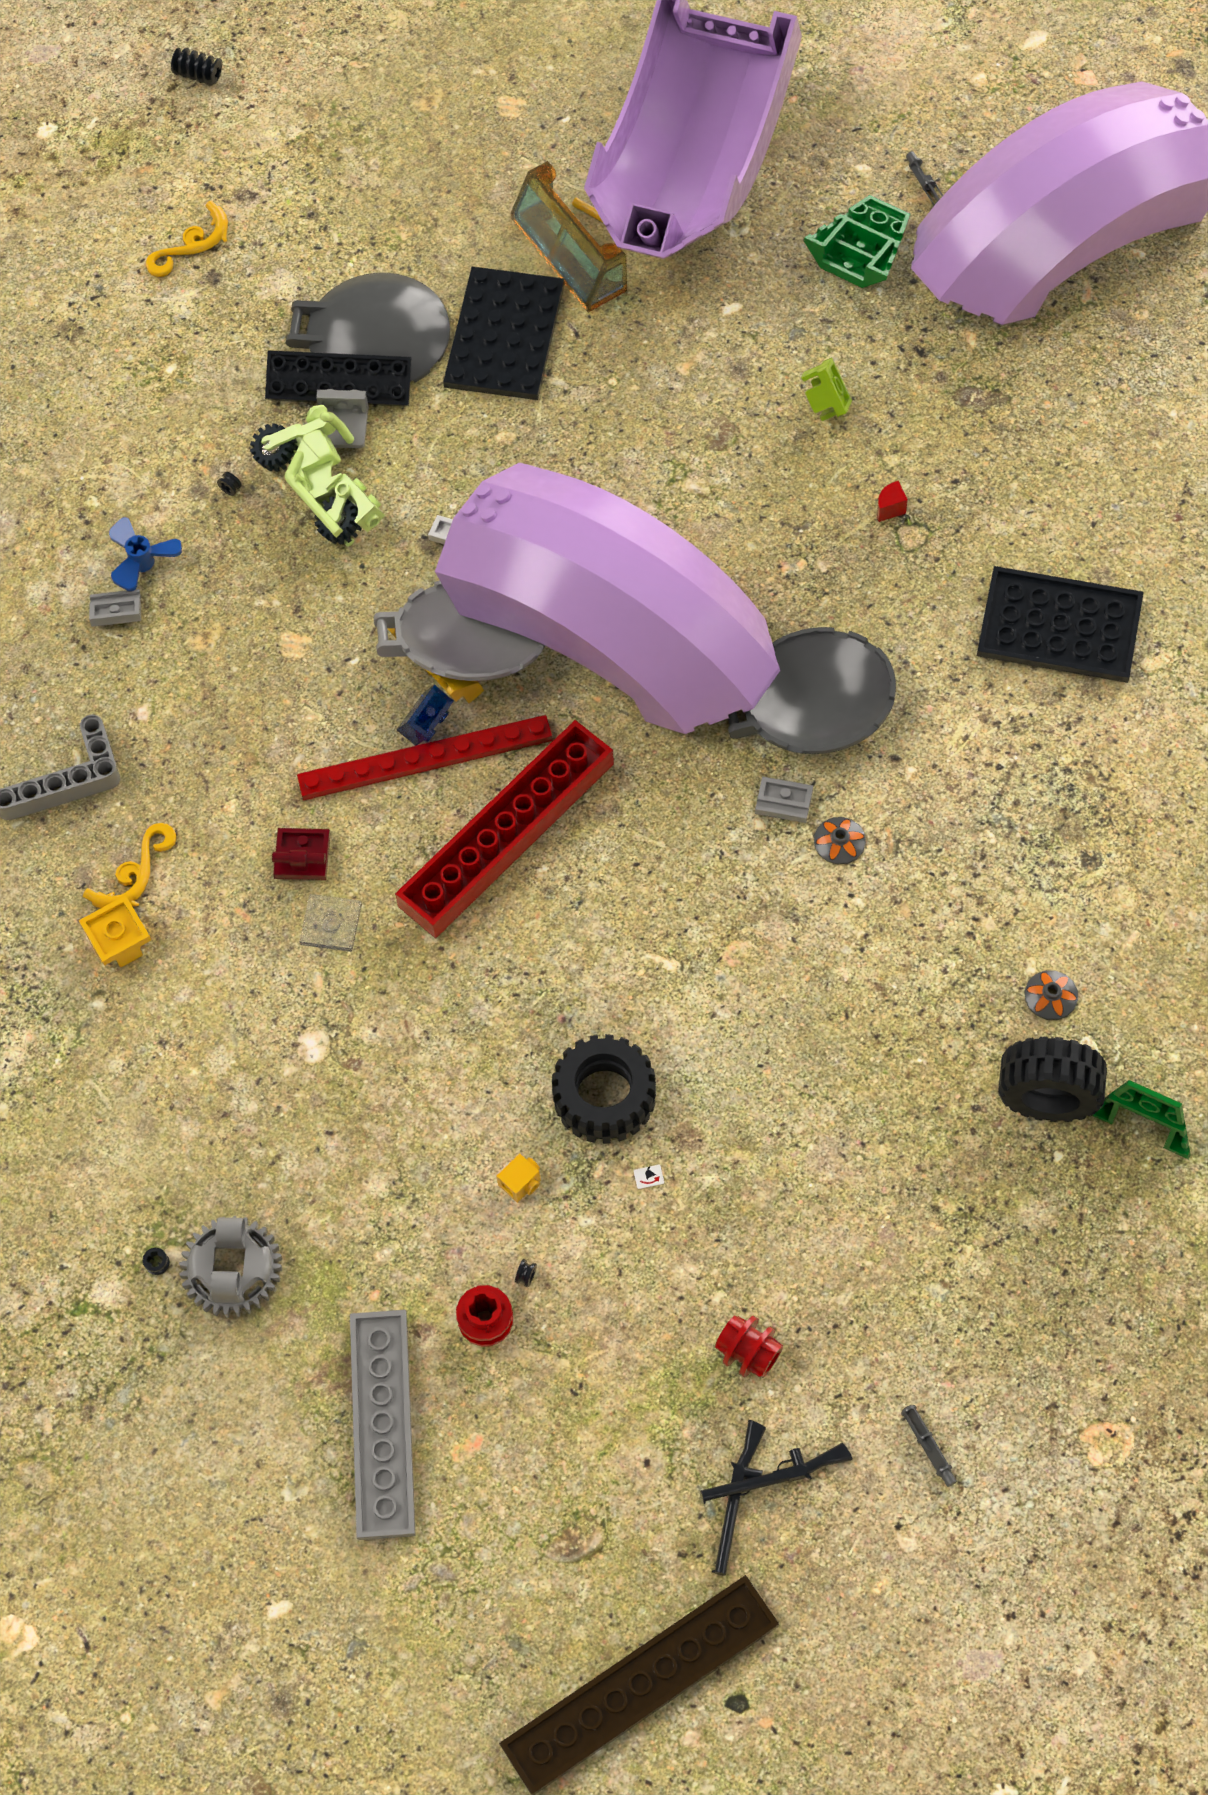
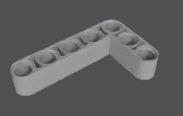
(66, 778)

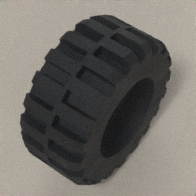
(597, 1056)
(1052, 1079)

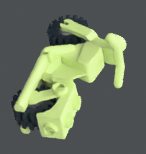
(310, 474)

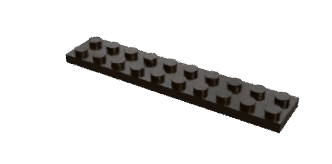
(638, 1685)

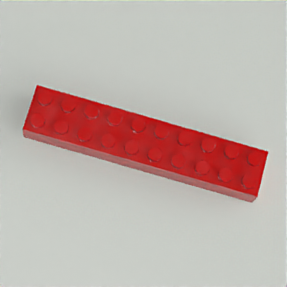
(504, 829)

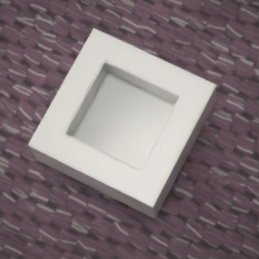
(440, 529)

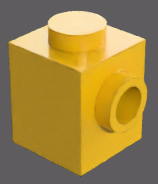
(519, 1177)

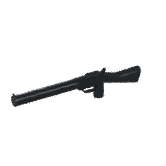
(740, 1472)
(797, 1472)

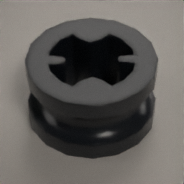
(229, 483)
(162, 1268)
(525, 1273)

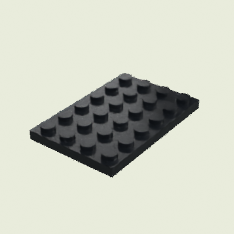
(504, 333)
(1060, 624)

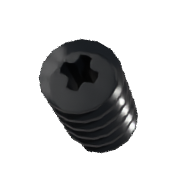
(196, 67)

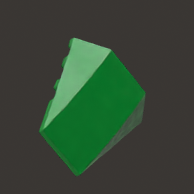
(861, 242)
(1153, 1107)

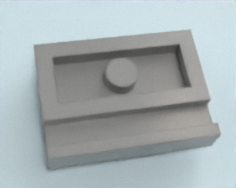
(115, 608)
(784, 799)

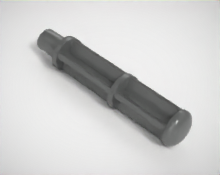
(925, 181)
(929, 1445)

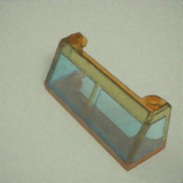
(589, 270)

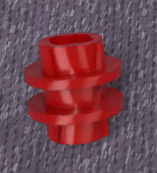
(484, 1299)
(748, 1346)

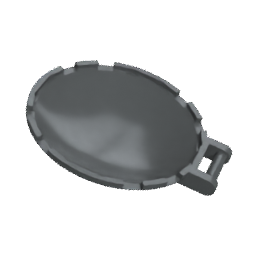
(376, 317)
(825, 697)

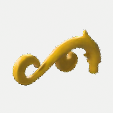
(192, 247)
(130, 868)

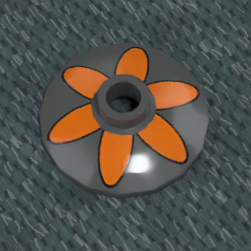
(839, 850)
(1051, 1005)

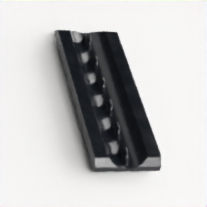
(300, 375)

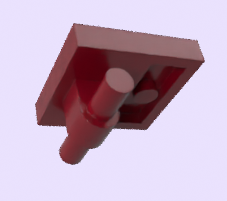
(301, 854)

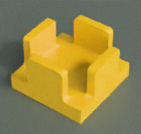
(116, 932)

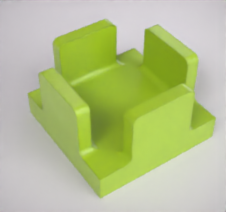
(827, 390)

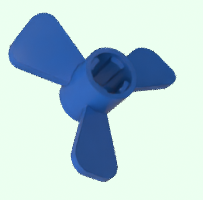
(139, 553)

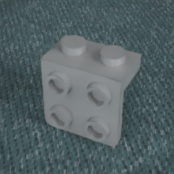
(351, 409)

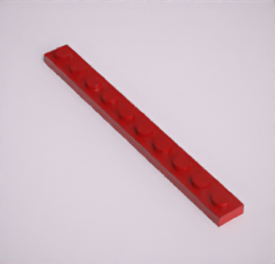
(424, 757)

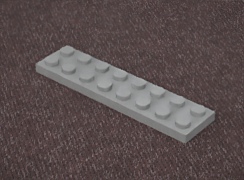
(382, 1425)

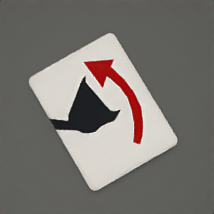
(648, 1176)

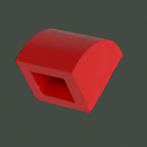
(891, 502)

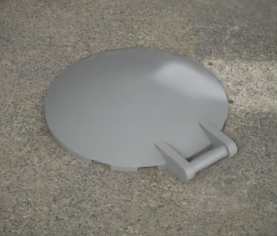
(449, 643)

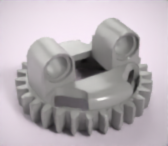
(228, 1287)

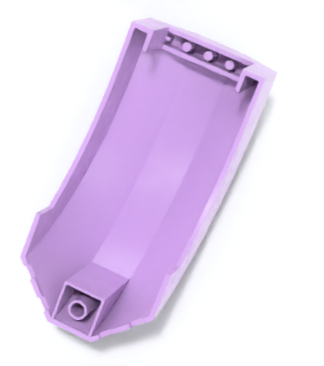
(691, 127)
(1064, 197)
(608, 593)

